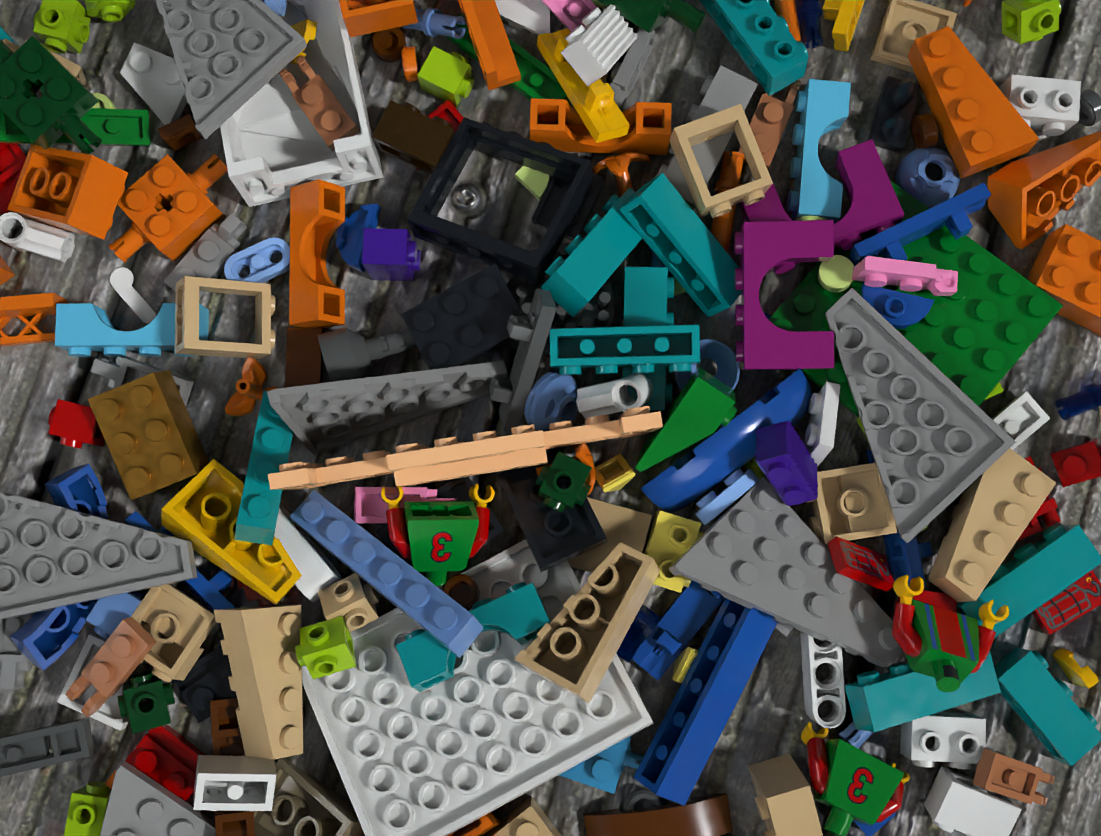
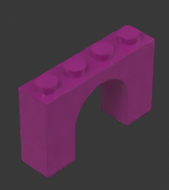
(870, 194)
(761, 249)

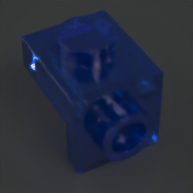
(639, 630)

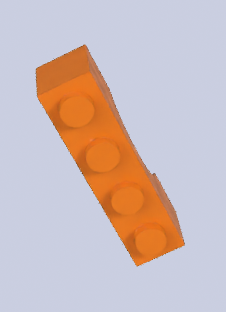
(561, 126)
(315, 214)

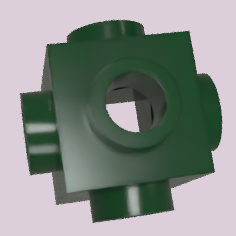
(564, 469)
(146, 714)

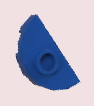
(350, 234)
(897, 307)

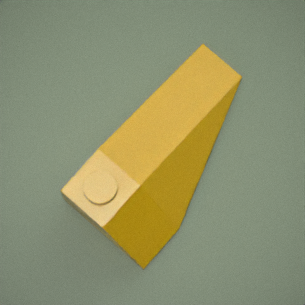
(208, 517)

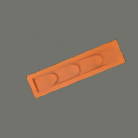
(490, 42)
(27, 306)

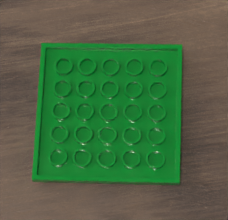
(965, 335)

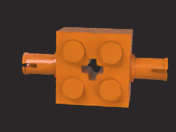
(153, 195)

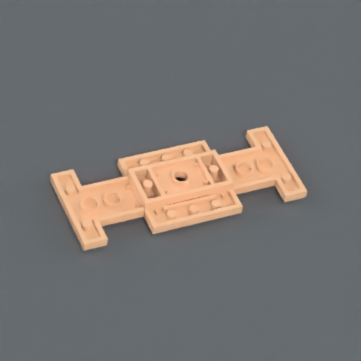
(454, 459)

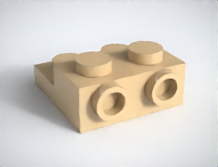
(851, 505)
(177, 626)

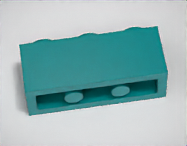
(1046, 706)

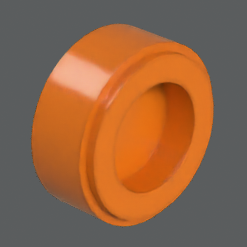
(410, 63)

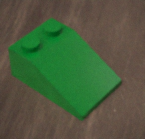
(692, 416)

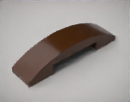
(228, 742)
(699, 817)

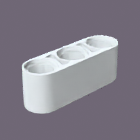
(308, 558)
(828, 689)

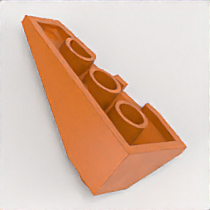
(1040, 185)

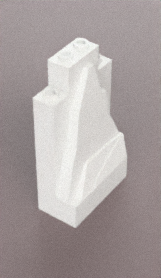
(271, 139)

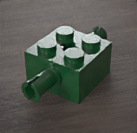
(654, 13)
(62, 101)

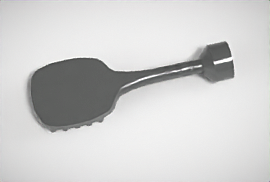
(350, 356)

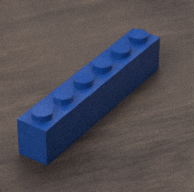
(705, 701)

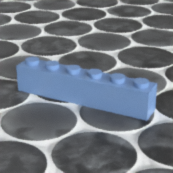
(388, 573)

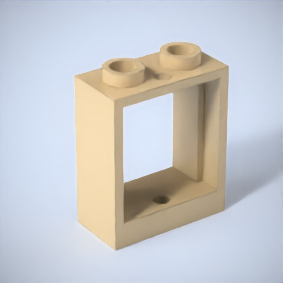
(708, 128)
(187, 318)

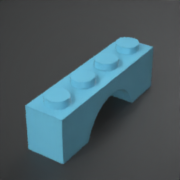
(822, 109)
(87, 329)

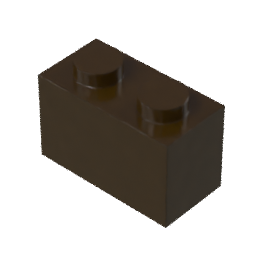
(412, 136)

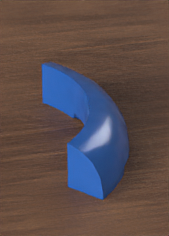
(728, 446)
(55, 630)

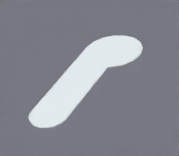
(122, 281)

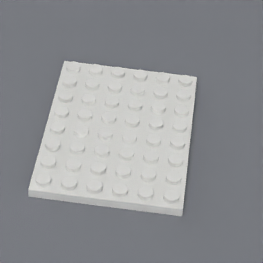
(473, 740)

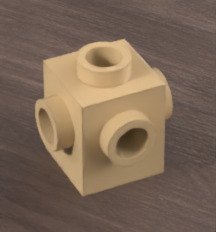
(351, 600)

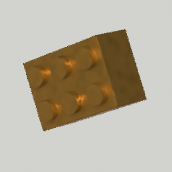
(149, 433)

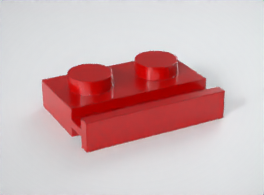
(167, 760)

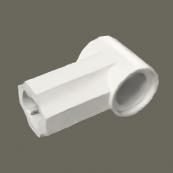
(36, 237)
(613, 396)

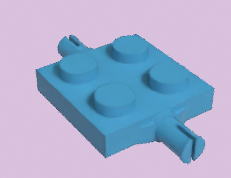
(604, 768)

